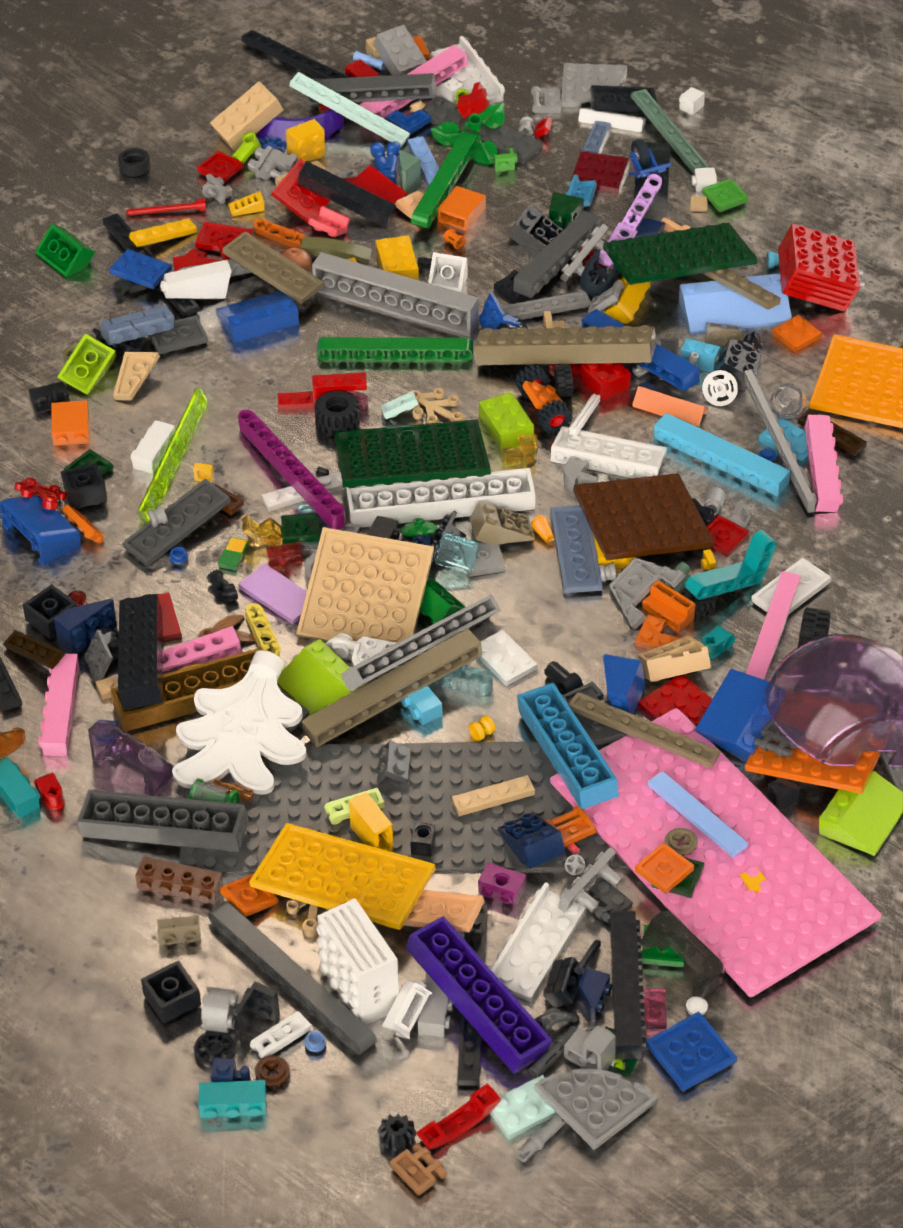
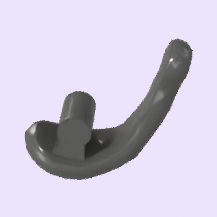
(550, 1018)

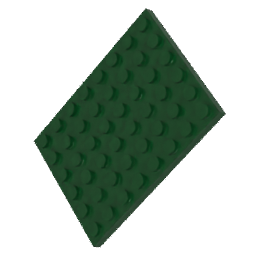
(411, 453)

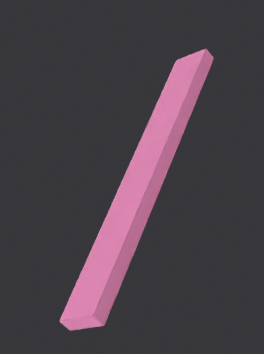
(773, 625)

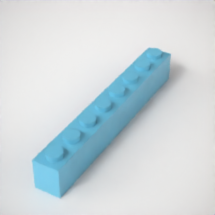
(721, 454)

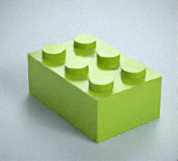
(505, 420)

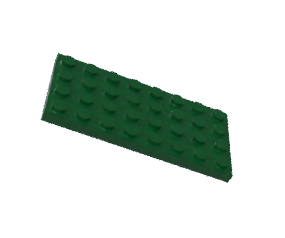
(679, 253)

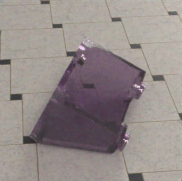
(112, 743)

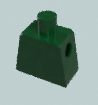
(565, 208)

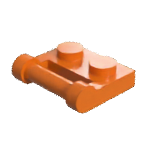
(574, 829)

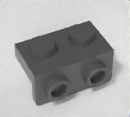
(393, 762)

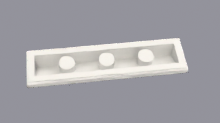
(617, 120)

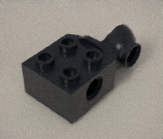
(739, 357)

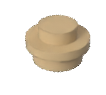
(416, 106)

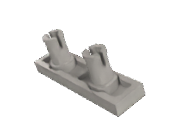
(595, 242)
(591, 873)

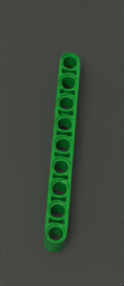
(445, 179)
(394, 349)

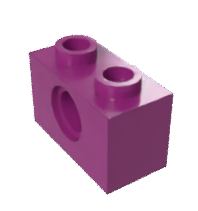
(501, 884)

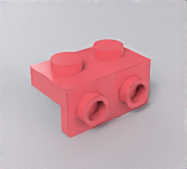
(330, 222)

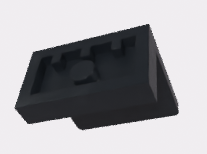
(256, 1000)

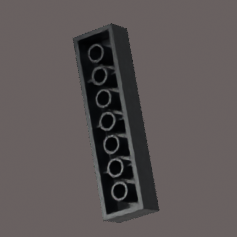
(140, 651)

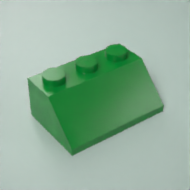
(64, 251)
(438, 602)

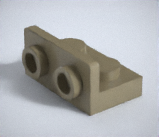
(721, 333)
(178, 930)

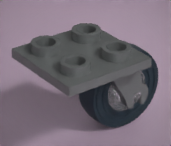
(101, 651)

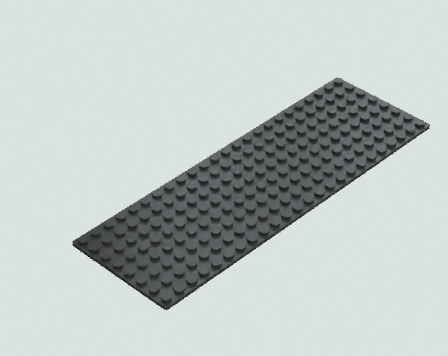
(434, 776)

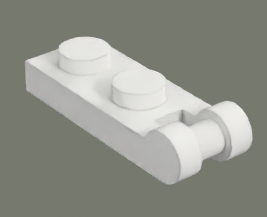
(280, 1035)

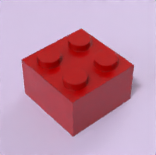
(605, 378)

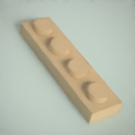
(493, 795)

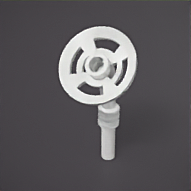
(720, 388)

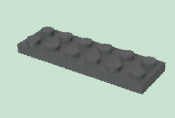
(183, 518)

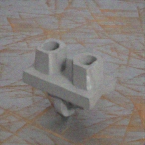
(215, 189)

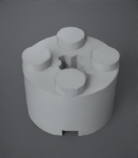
(218, 1009)

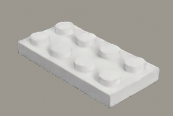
(811, 582)

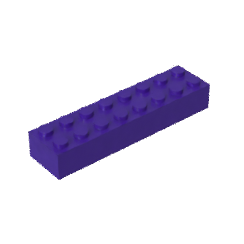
(478, 994)

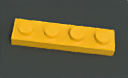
(163, 232)

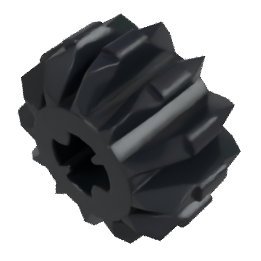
(397, 1132)

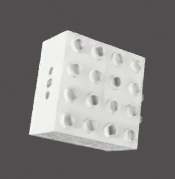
(357, 961)

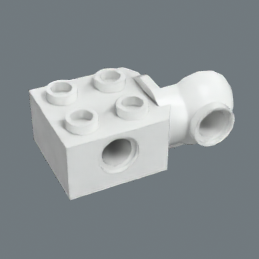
(357, 650)

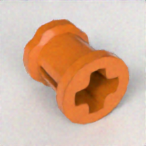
(454, 238)

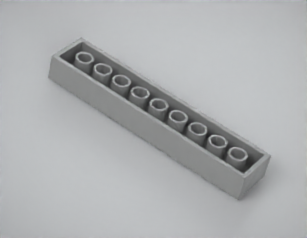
(397, 294)

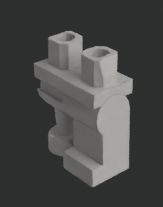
(271, 162)

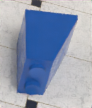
(624, 682)

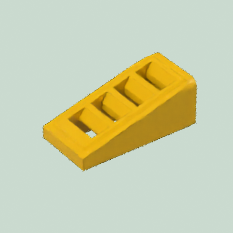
(247, 205)

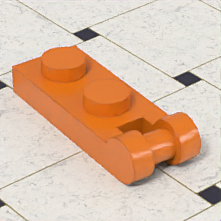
(84, 524)

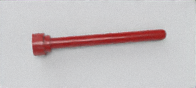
(199, 204)

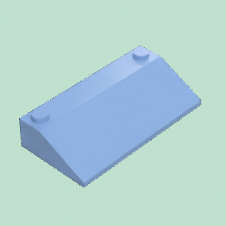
(719, 304)

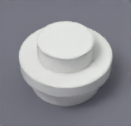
(696, 1004)

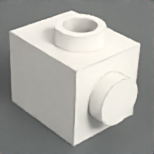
(691, 101)
(703, 177)

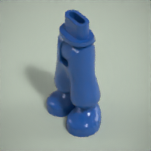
(388, 165)

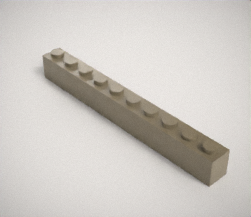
(391, 687)

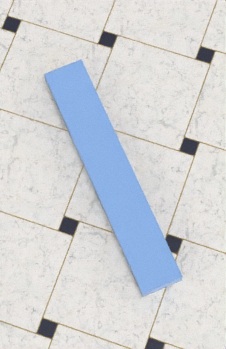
(698, 814)

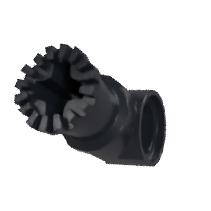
(222, 586)

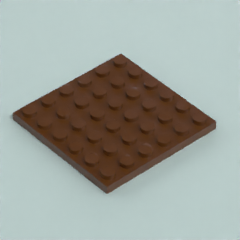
(642, 516)

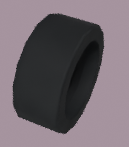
(131, 154)

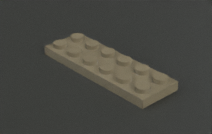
(273, 267)

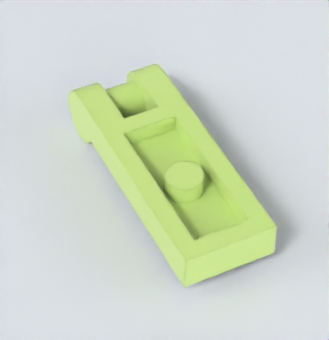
(343, 803)

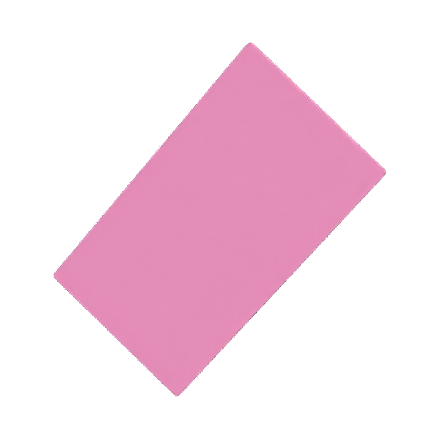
(758, 935)

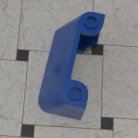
(43, 527)

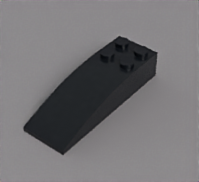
(661, 153)

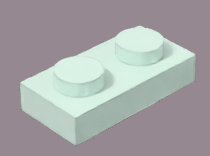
(398, 405)

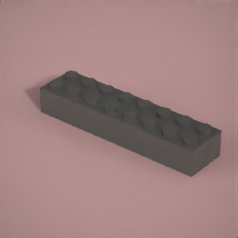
(163, 820)

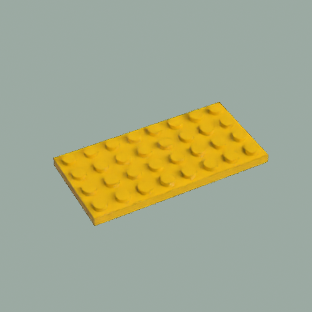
(337, 870)

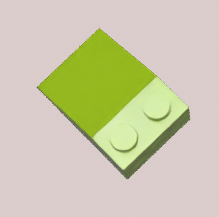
(87, 364)

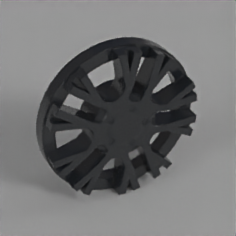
(213, 1048)

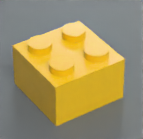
(306, 140)

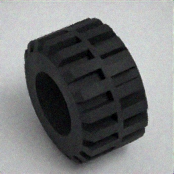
(337, 412)
(814, 624)

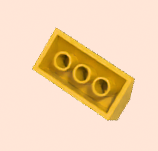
(628, 301)

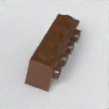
(179, 880)

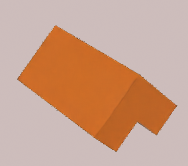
(669, 605)

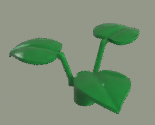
(492, 117)

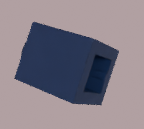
(592, 990)

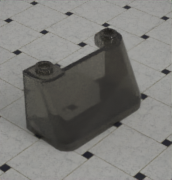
(669, 931)

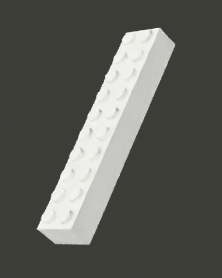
(440, 497)

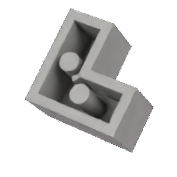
(591, 1049)

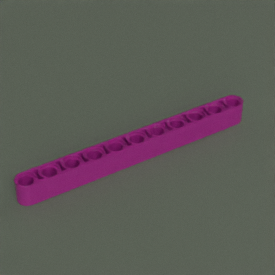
(292, 469)

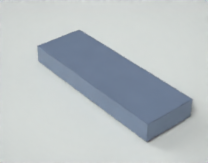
(597, 137)

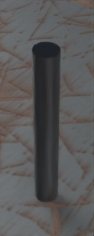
(587, 957)

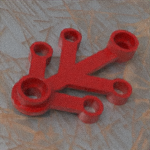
(49, 494)

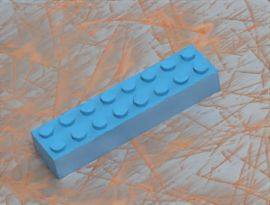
(568, 746)

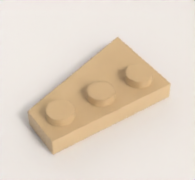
(133, 373)

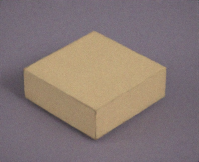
(698, 203)

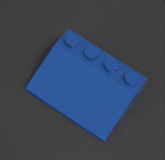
(258, 316)
(736, 714)

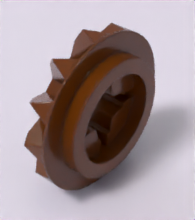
(272, 1063)

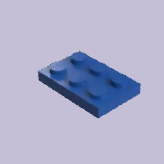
(140, 268)

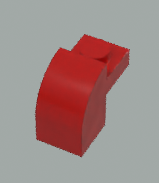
(474, 102)

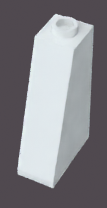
(199, 282)

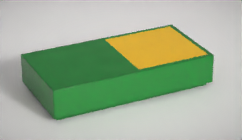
(233, 553)

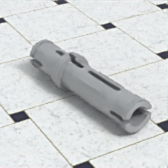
(536, 1141)

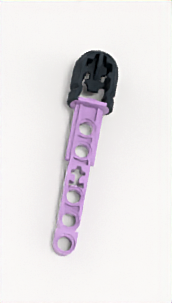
(593, 285)

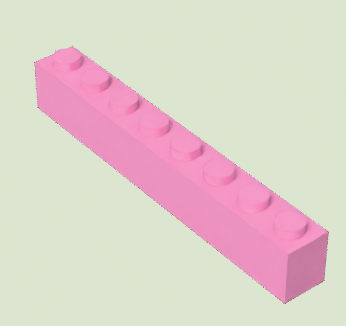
(442, 65)

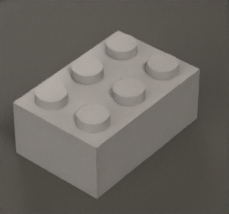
(398, 51)

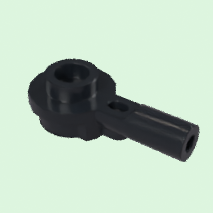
(706, 513)

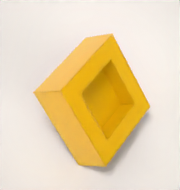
(203, 471)
(708, 562)

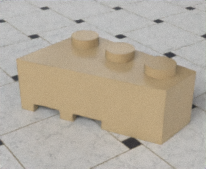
(675, 659)

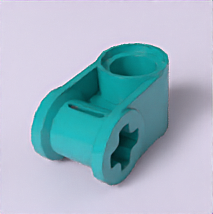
(718, 641)

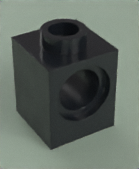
(422, 839)

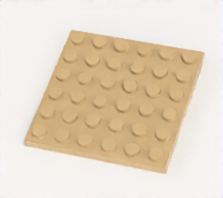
(364, 587)

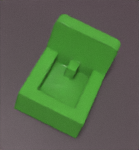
(505, 162)

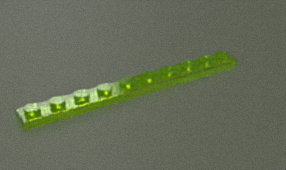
(173, 455)

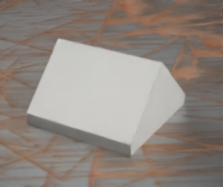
(448, 271)

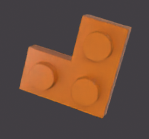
(651, 634)

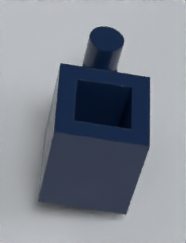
(225, 1071)

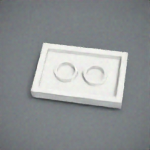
(506, 658)

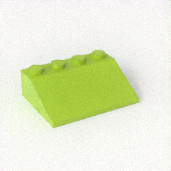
(315, 677)
(863, 818)

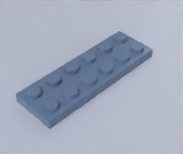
(575, 550)

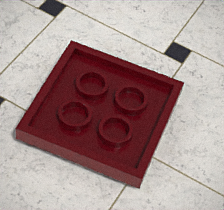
(605, 169)

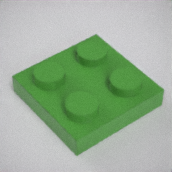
(725, 195)

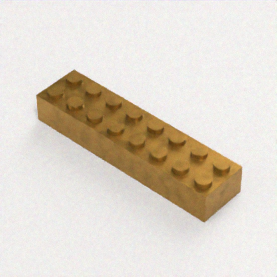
(180, 689)

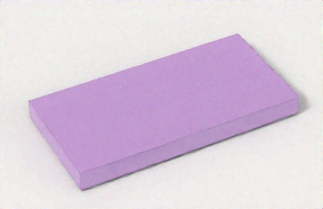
(275, 592)

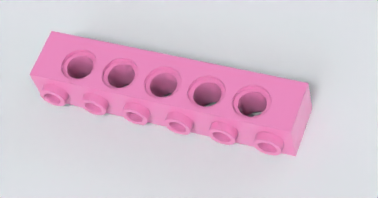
(201, 650)

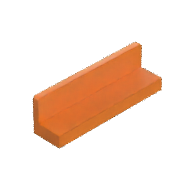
(661, 403)

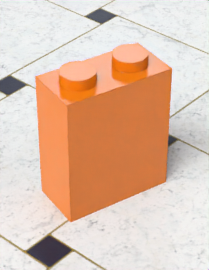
(461, 208)
(70, 423)

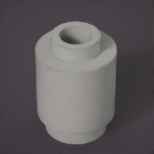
(715, 499)

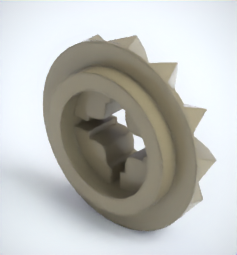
(676, 836)

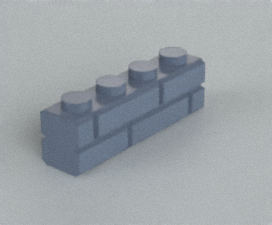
(137, 325)

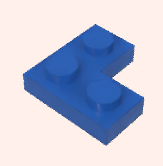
(409, 123)

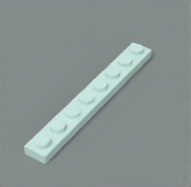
(349, 109)

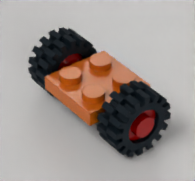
(552, 410)

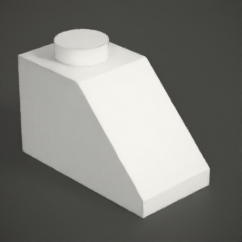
(449, 89)

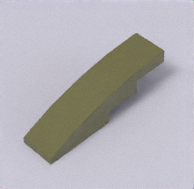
(335, 247)

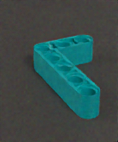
(737, 575)

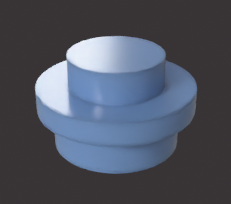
(315, 1041)

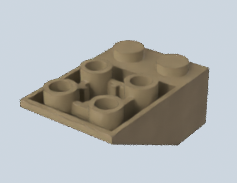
(499, 525)

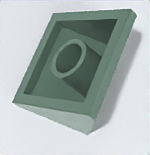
(409, 172)

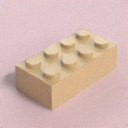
(246, 115)

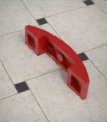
(460, 1120)

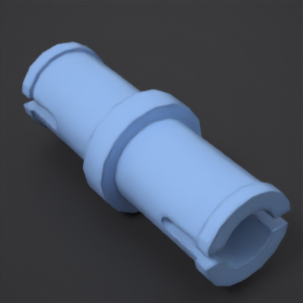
(369, 59)

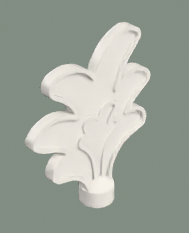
(241, 727)

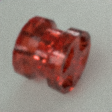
(79, 597)

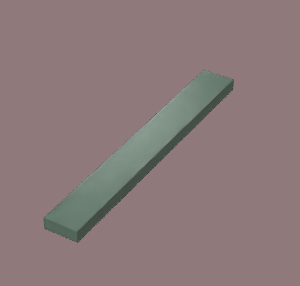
(668, 130)

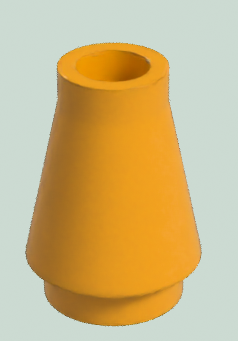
(542, 527)

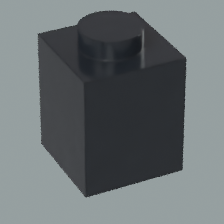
(783, 792)

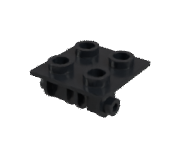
(45, 395)

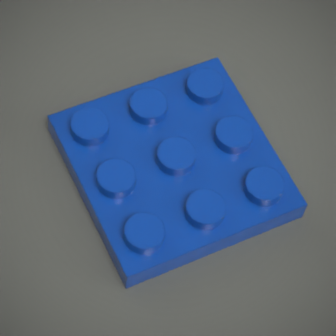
(691, 1051)

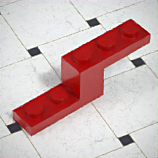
(321, 385)

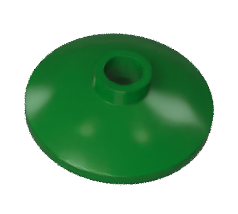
(418, 527)

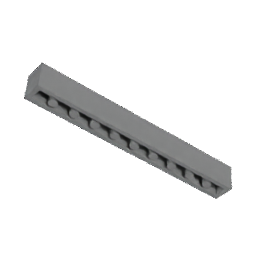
(420, 642)

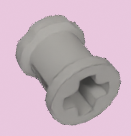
(526, 125)

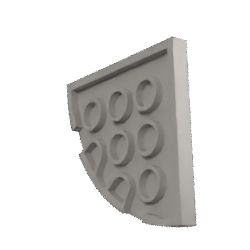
(580, 77)
(595, 1101)

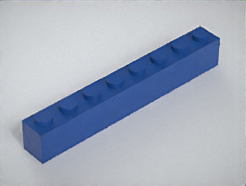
(664, 362)

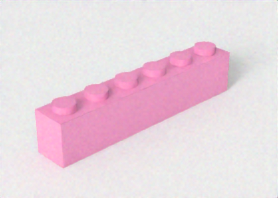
(823, 463)
(59, 707)

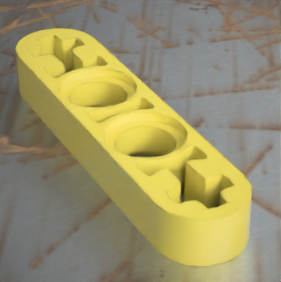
(259, 633)

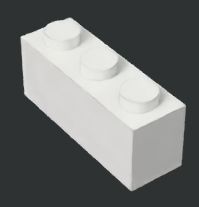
(152, 447)

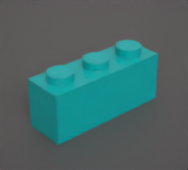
(16, 789)
(232, 1099)

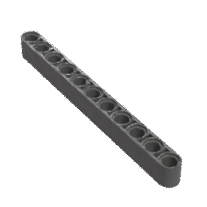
(292, 978)

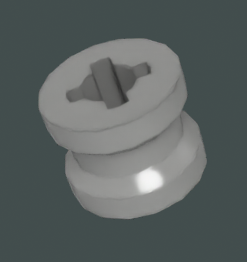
(157, 516)
(607, 572)
(574, 864)

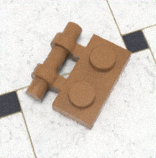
(414, 1173)

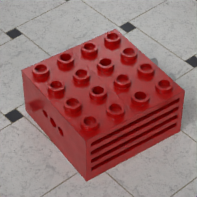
(819, 267)

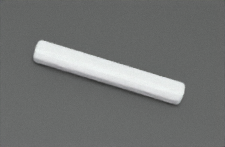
(584, 414)

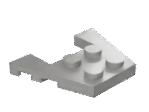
(636, 583)

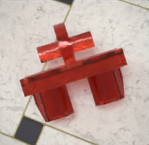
(284, 554)

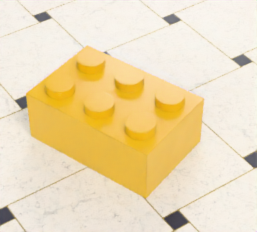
(397, 256)

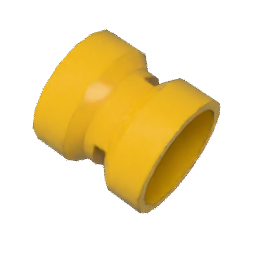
(483, 727)

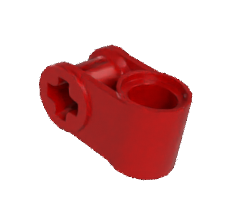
(50, 791)

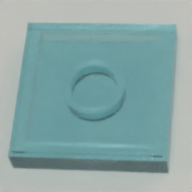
(456, 552)

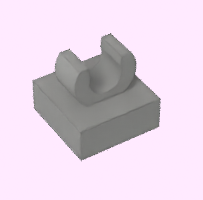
(740, 515)

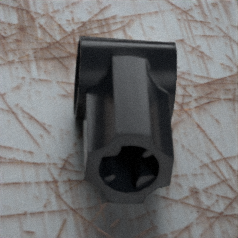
(562, 678)

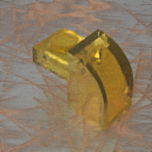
(525, 454)
(263, 534)

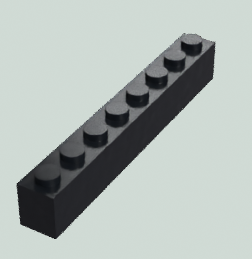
(625, 985)

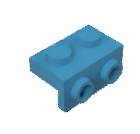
(582, 190)

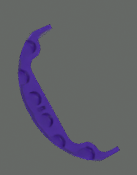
(329, 120)

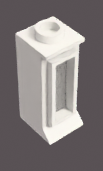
(407, 1008)

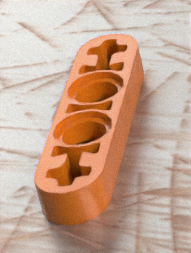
(265, 228)

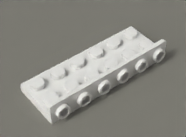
(476, 72)
(608, 453)
(536, 944)

